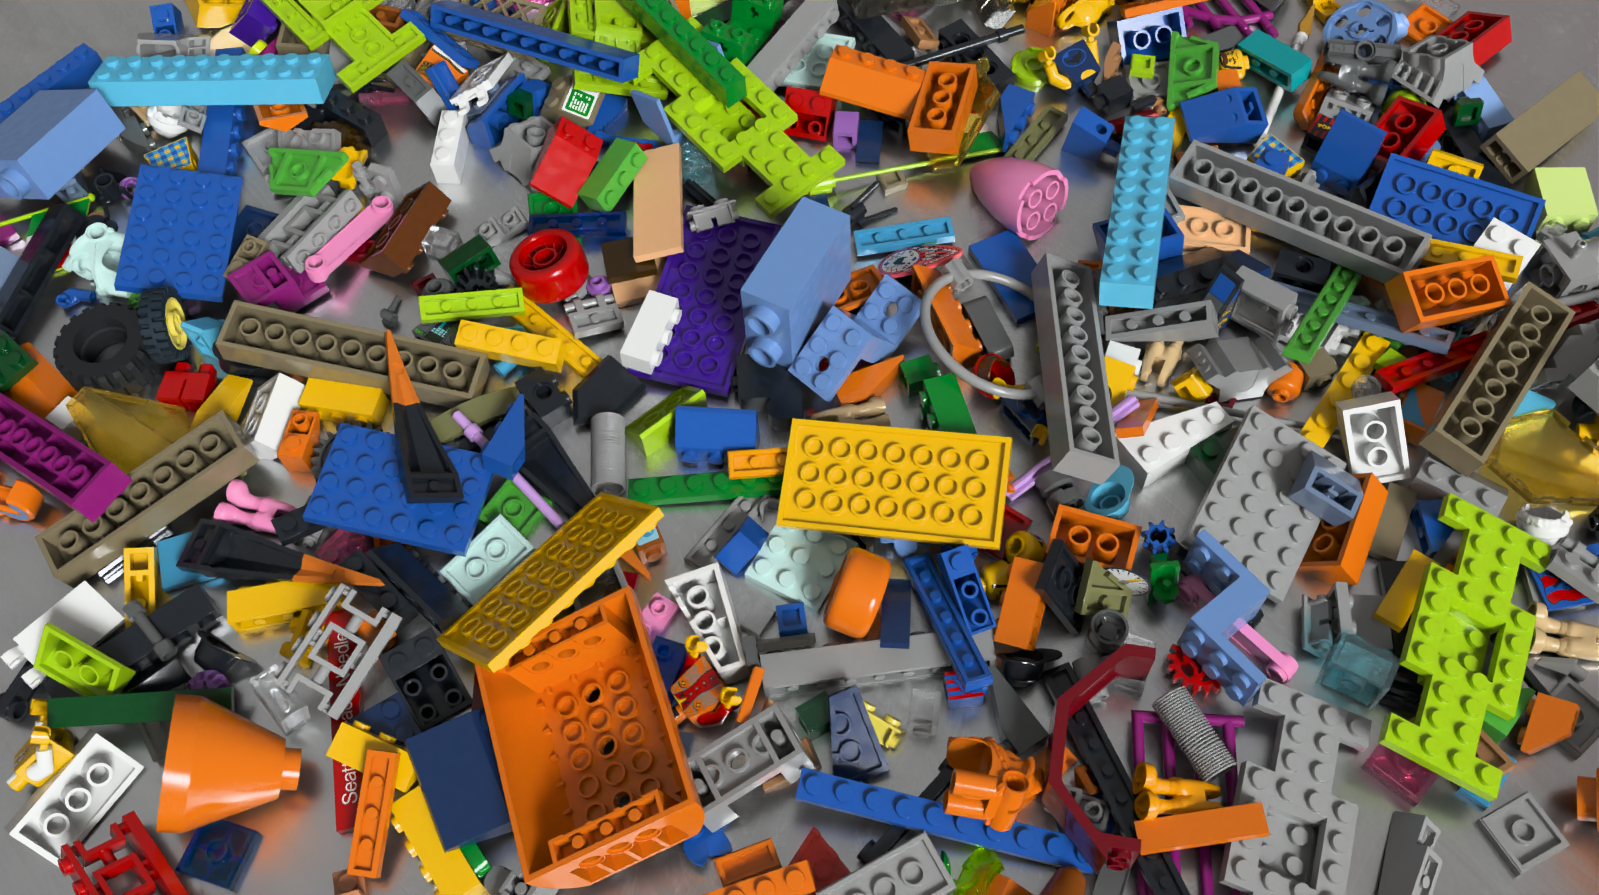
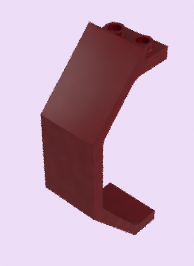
(1095, 846)

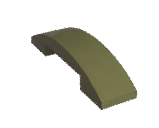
(478, 410)

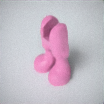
(239, 496)

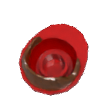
(990, 367)

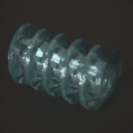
(695, 163)

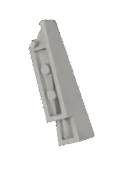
(1409, 858)

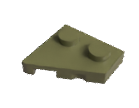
(1101, 591)

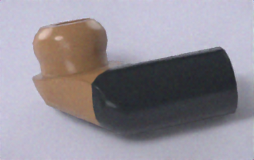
(1151, 102)

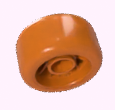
(857, 592)

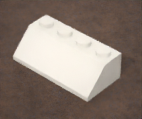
(74, 797)

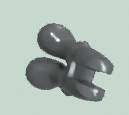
(1349, 75)

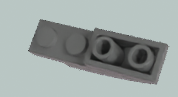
(135, 134)

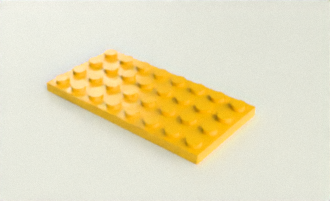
(895, 483)
(549, 580)

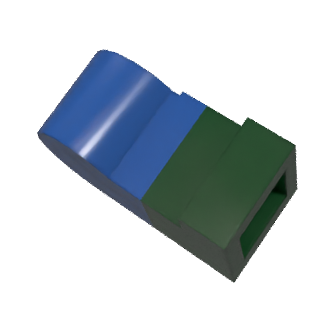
(528, 97)

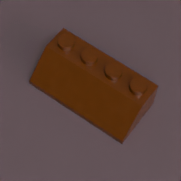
(405, 231)

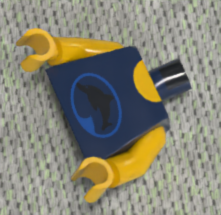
(1075, 66)
(1024, 416)

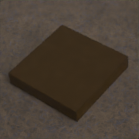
(620, 262)

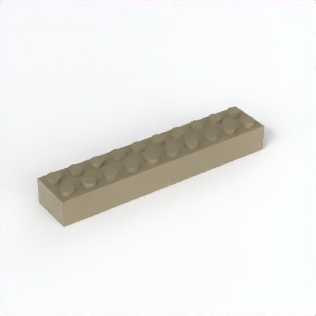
(348, 353)

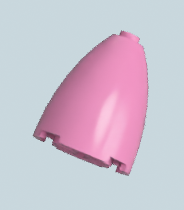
(1020, 193)

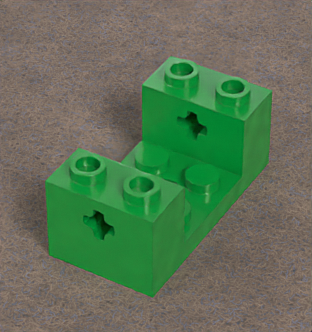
(748, 30)

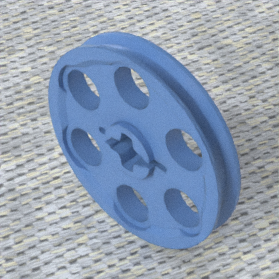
(1367, 23)

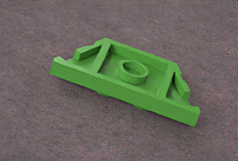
(1191, 68)
(302, 170)

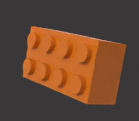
(943, 108)
(1447, 293)

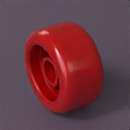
(549, 265)

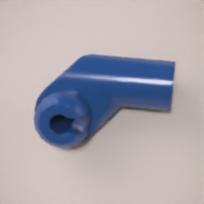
(74, 296)

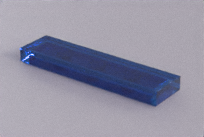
(582, 224)

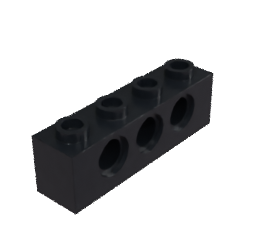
(960, 32)

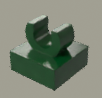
(1467, 111)

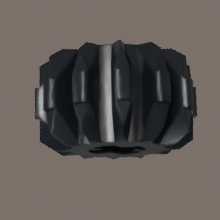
(475, 277)

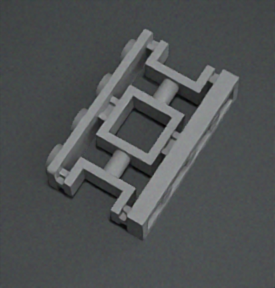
(329, 215)
(359, 662)

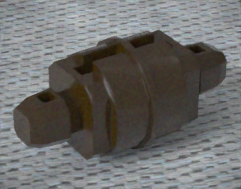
(349, 136)

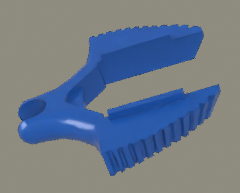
(609, 111)

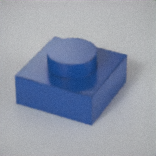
(791, 619)

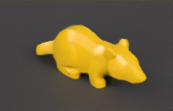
(1084, 13)

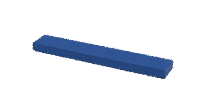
(947, 622)

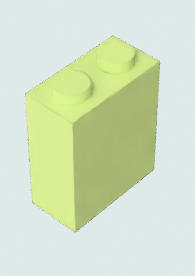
(1566, 196)

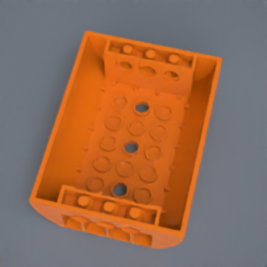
(553, 744)

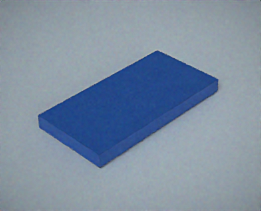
(1008, 256)

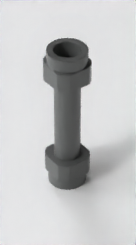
(137, 613)

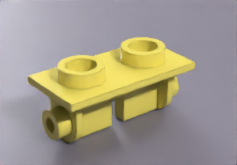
(885, 727)

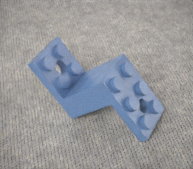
(851, 337)
(1208, 630)

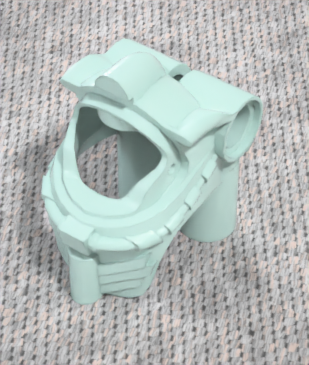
(97, 257)

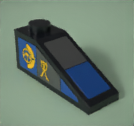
(1224, 294)

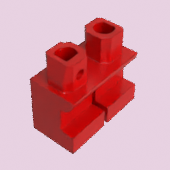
(187, 388)

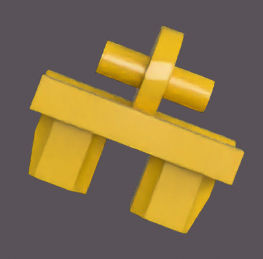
(345, 174)
(299, 627)

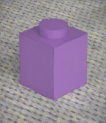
(846, 130)

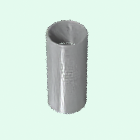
(607, 453)
(1194, 733)

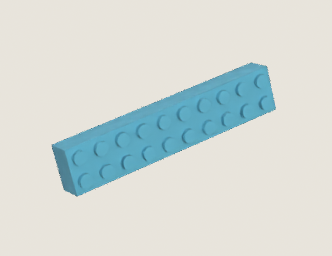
(215, 80)
(1137, 213)

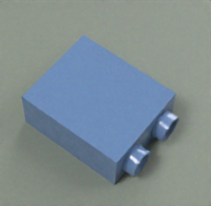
(53, 140)
(796, 283)

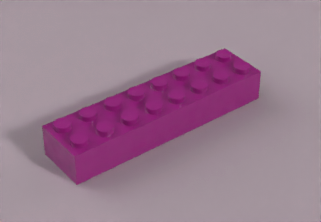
(58, 461)

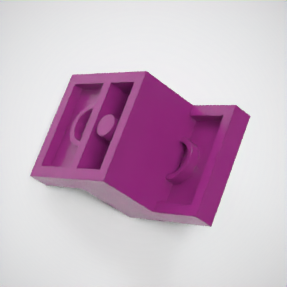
(269, 281)

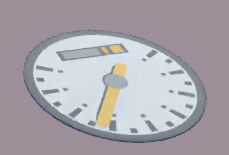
(1132, 580)

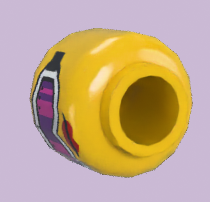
(1026, 546)

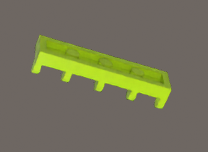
(471, 305)

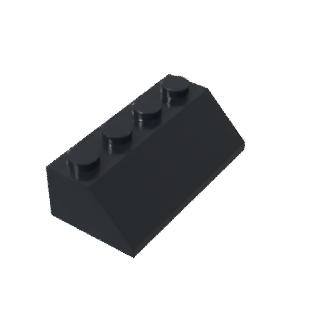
(1189, 275)
(419, 585)

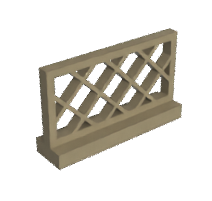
(528, 6)

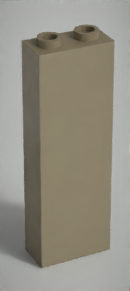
(1543, 127)

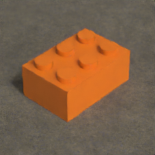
(1095, 537)

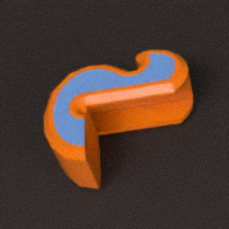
(20, 501)

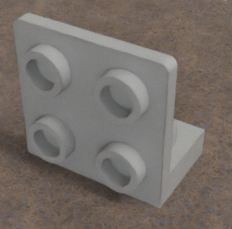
(1355, 104)
(1354, 616)

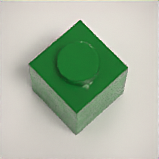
(915, 371)

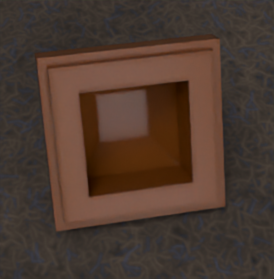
(1084, 780)

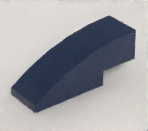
(896, 615)

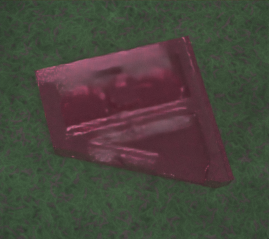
(383, 99)
(342, 545)

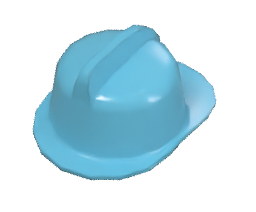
(1113, 496)

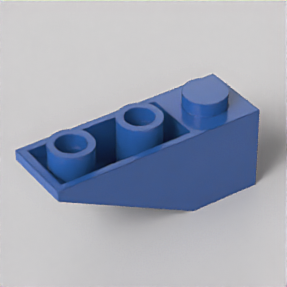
(167, 19)
(1013, 113)
(506, 449)
(966, 588)

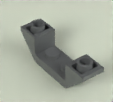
(417, 90)

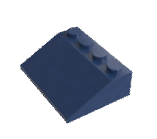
(460, 780)

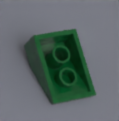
(1208, 454)

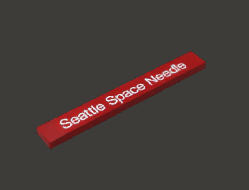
(346, 779)

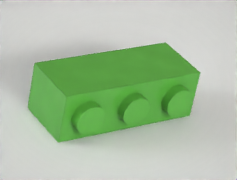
(612, 175)

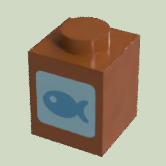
(651, 546)

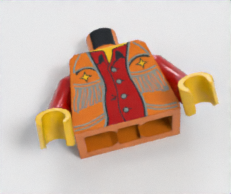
(701, 690)

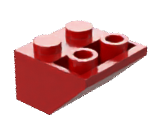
(813, 111)

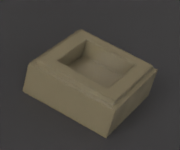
(892, 182)

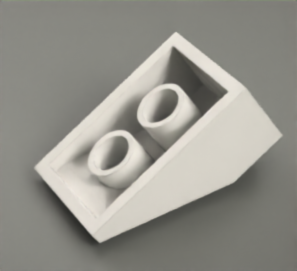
(1374, 436)

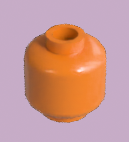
(1287, 386)

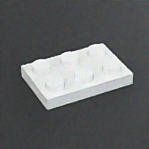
(1506, 239)

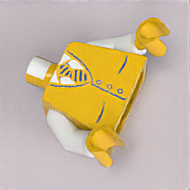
(43, 752)

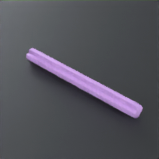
(1029, 478)

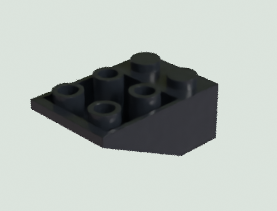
(426, 679)

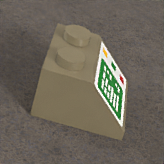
(570, 103)

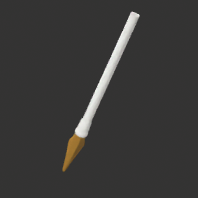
(1299, 40)

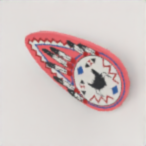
(901, 261)

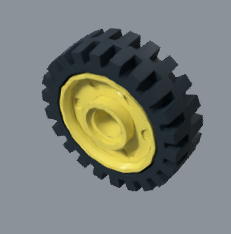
(160, 319)

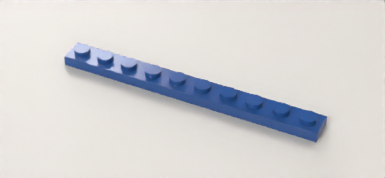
(928, 816)

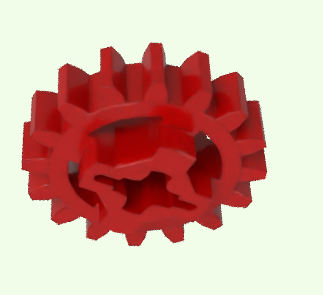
(1186, 672)

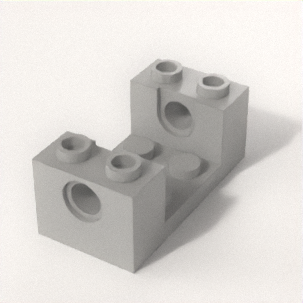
(769, 749)

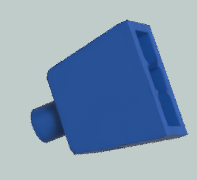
(1090, 137)

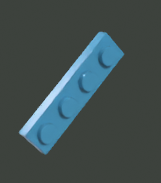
(903, 236)

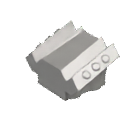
(172, 44)
(1438, 68)
(522, 147)
(1567, 361)
(1239, 366)

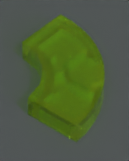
(978, 872)

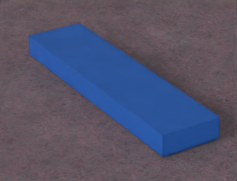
(440, 39)

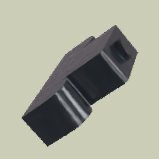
(769, 391)

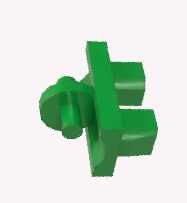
(1163, 578)

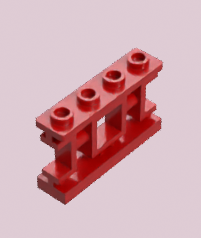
(145, 862)

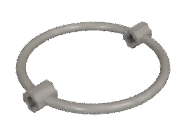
(960, 279)

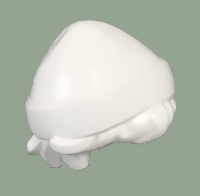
(165, 119)
(1544, 523)

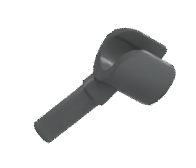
(388, 315)

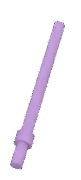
(475, 433)

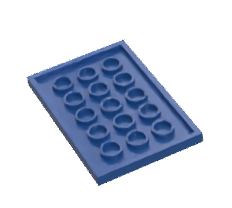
(1450, 203)
(180, 232)
(364, 494)

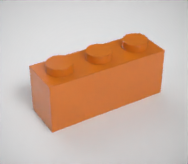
(1021, 606)

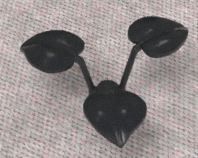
(106, 190)

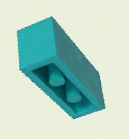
(1276, 60)

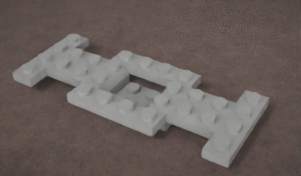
(1297, 799)

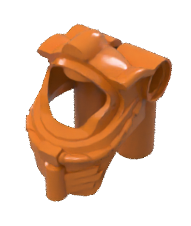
(988, 781)

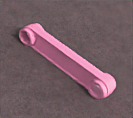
(349, 239)
(1277, 665)

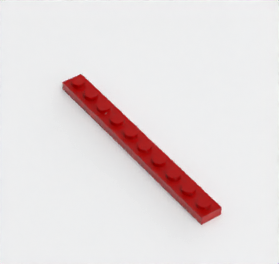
(1435, 365)

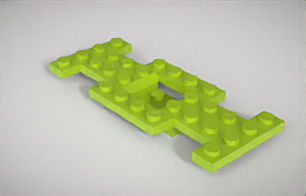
(617, 27)
(352, 30)
(735, 133)
(1450, 642)

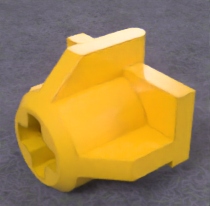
(1192, 385)

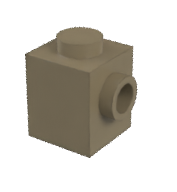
(1319, 371)

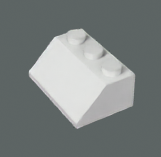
(271, 414)

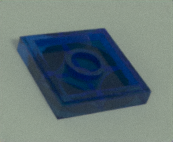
(218, 853)

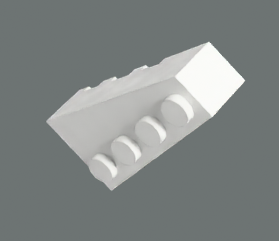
(1169, 441)
(711, 613)

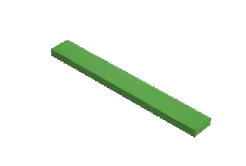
(1322, 315)

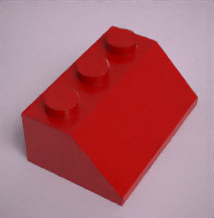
(1486, 31)
(1409, 129)

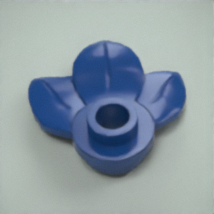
(706, 843)

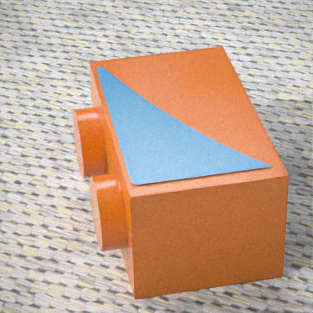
(1418, 410)

